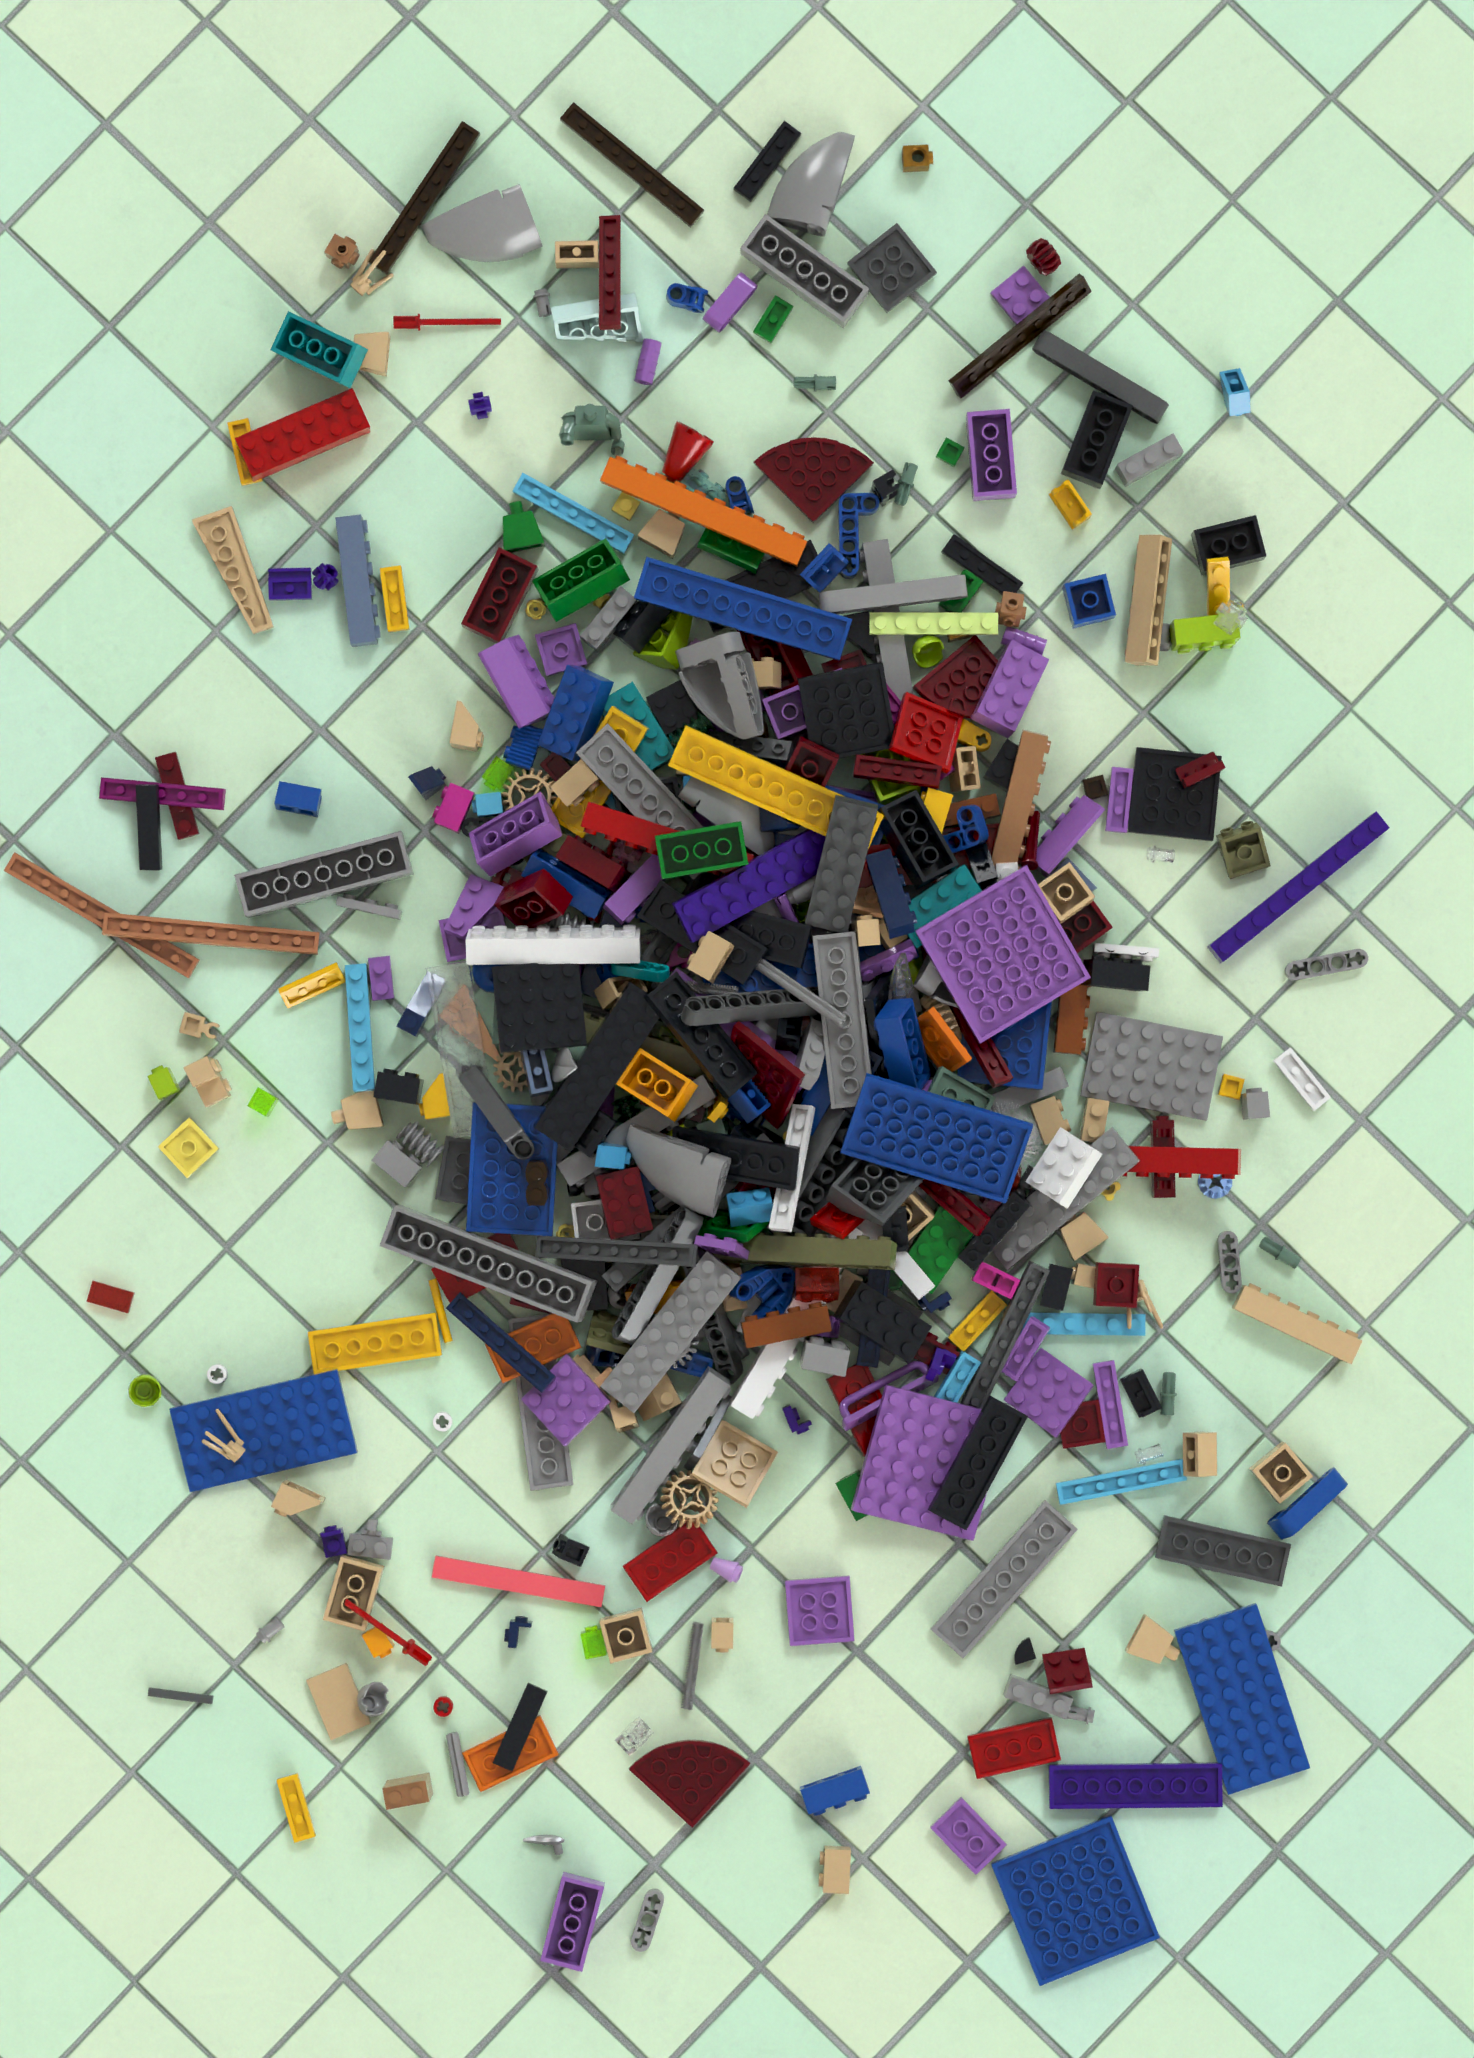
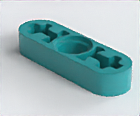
(643, 970)

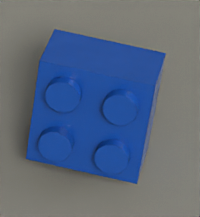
(1089, 601)

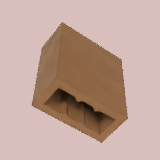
(407, 1791)

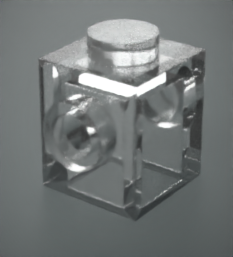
(1230, 616)
(634, 1736)

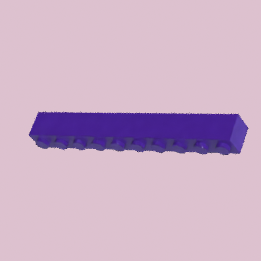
(1298, 887)

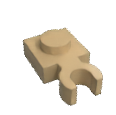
(195, 1025)

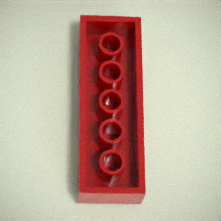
(302, 435)

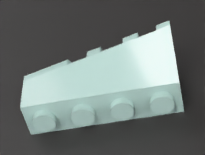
(582, 321)

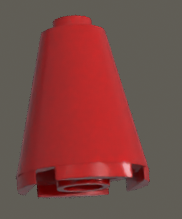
(684, 451)

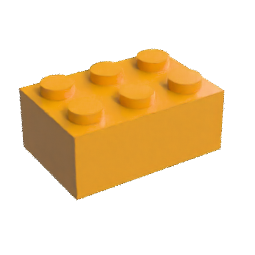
(657, 1084)

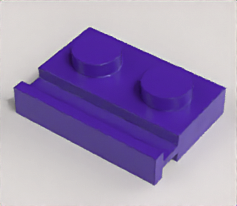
(290, 584)

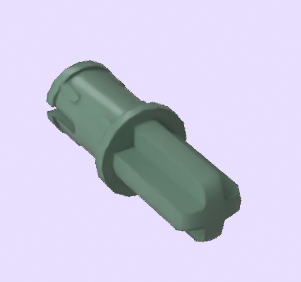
(815, 382)
(905, 483)
(1280, 1252)
(1168, 1393)

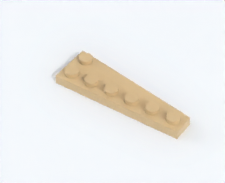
(228, 550)

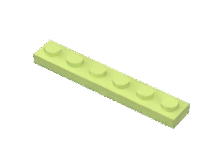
(932, 623)

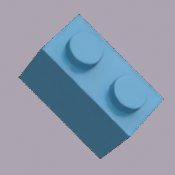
(749, 1207)

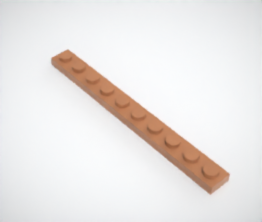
(94, 911)
(210, 933)

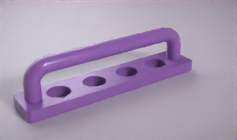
(852, 1420)

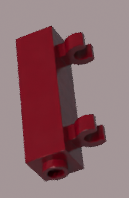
(1162, 1136)

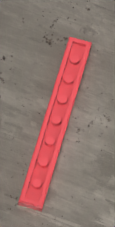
(518, 1581)

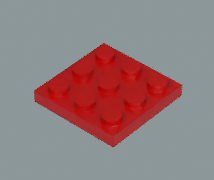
(926, 732)

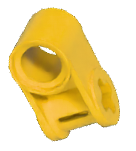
(969, 734)

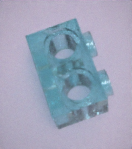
(706, 486)

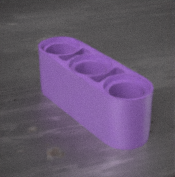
(730, 302)

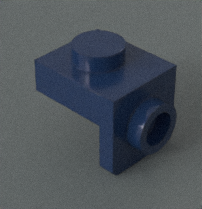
(939, 1302)
(511, 1634)

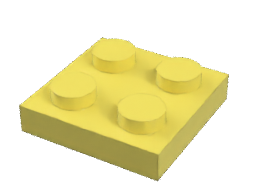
(188, 1147)

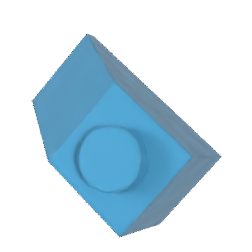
(1235, 392)
(612, 1156)

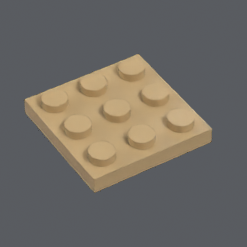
(734, 1463)

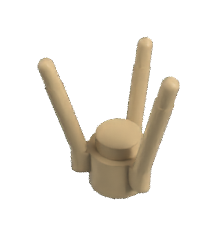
(360, 281)
(1143, 1295)
(232, 1450)

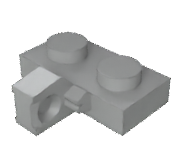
(370, 1543)

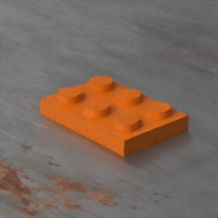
(941, 1042)

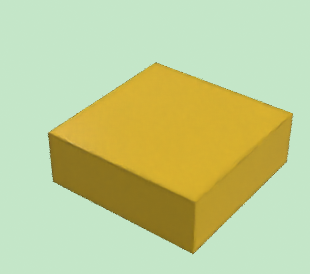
(1231, 1086)

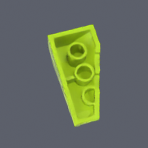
(669, 637)

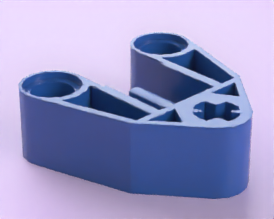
(771, 1285)

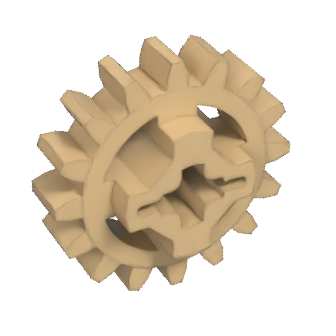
(507, 1067)

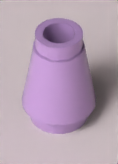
(727, 1569)

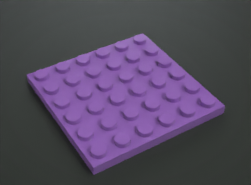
(1002, 954)
(909, 1458)

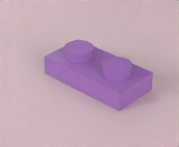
(381, 978)

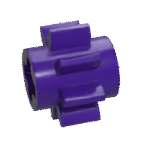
(480, 405)
(325, 576)

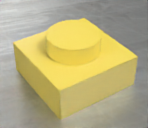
(626, 506)

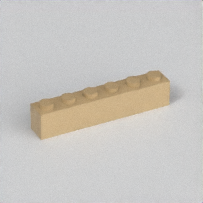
(1148, 600)
(1296, 1323)

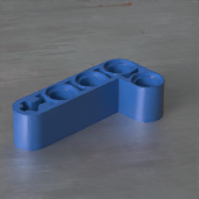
(853, 535)
(967, 829)
(1308, 1505)

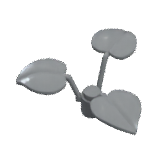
(563, 1067)

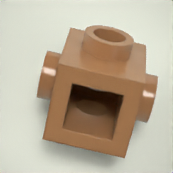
(336, 248)
(1011, 609)

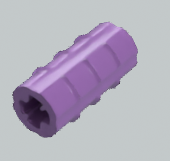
(647, 361)
(1028, 640)

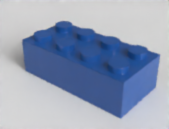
(575, 711)
(902, 1043)

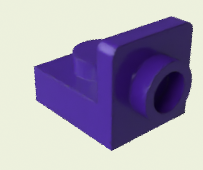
(939, 1360)
(792, 1417)
(333, 1541)

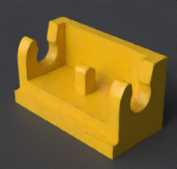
(1070, 504)

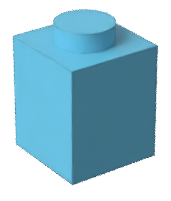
(488, 804)

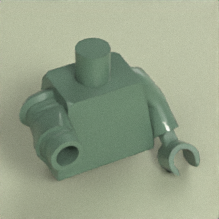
(591, 423)

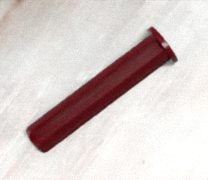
(1032, 842)

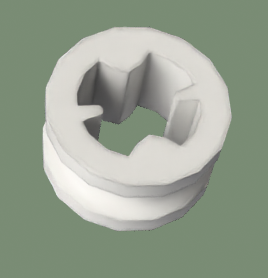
(214, 1368)
(437, 1426)

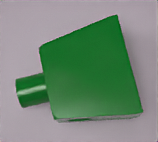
(520, 530)

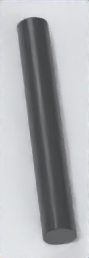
(178, 1695)

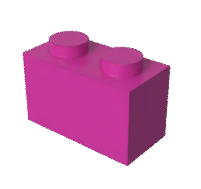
(453, 807)

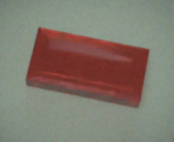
(110, 1296)

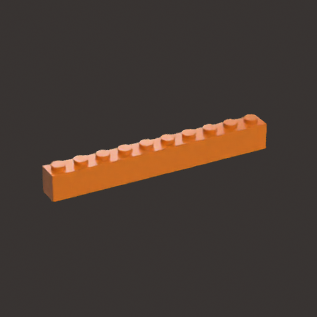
(703, 511)

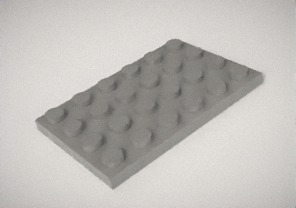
(1151, 1066)

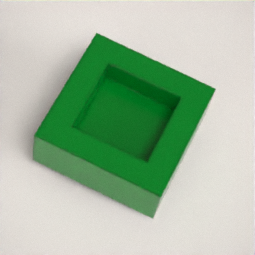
(950, 452)

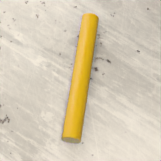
(440, 1310)

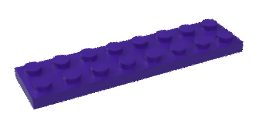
(750, 885)
(1135, 1785)

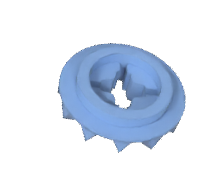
(1215, 1191)

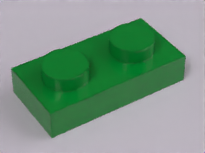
(773, 319)

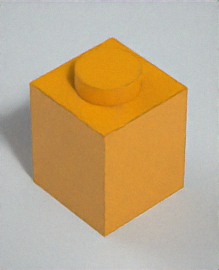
(378, 1642)

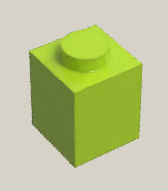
(163, 1082)

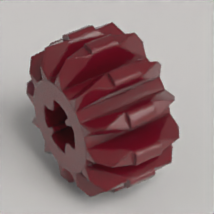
(1043, 256)

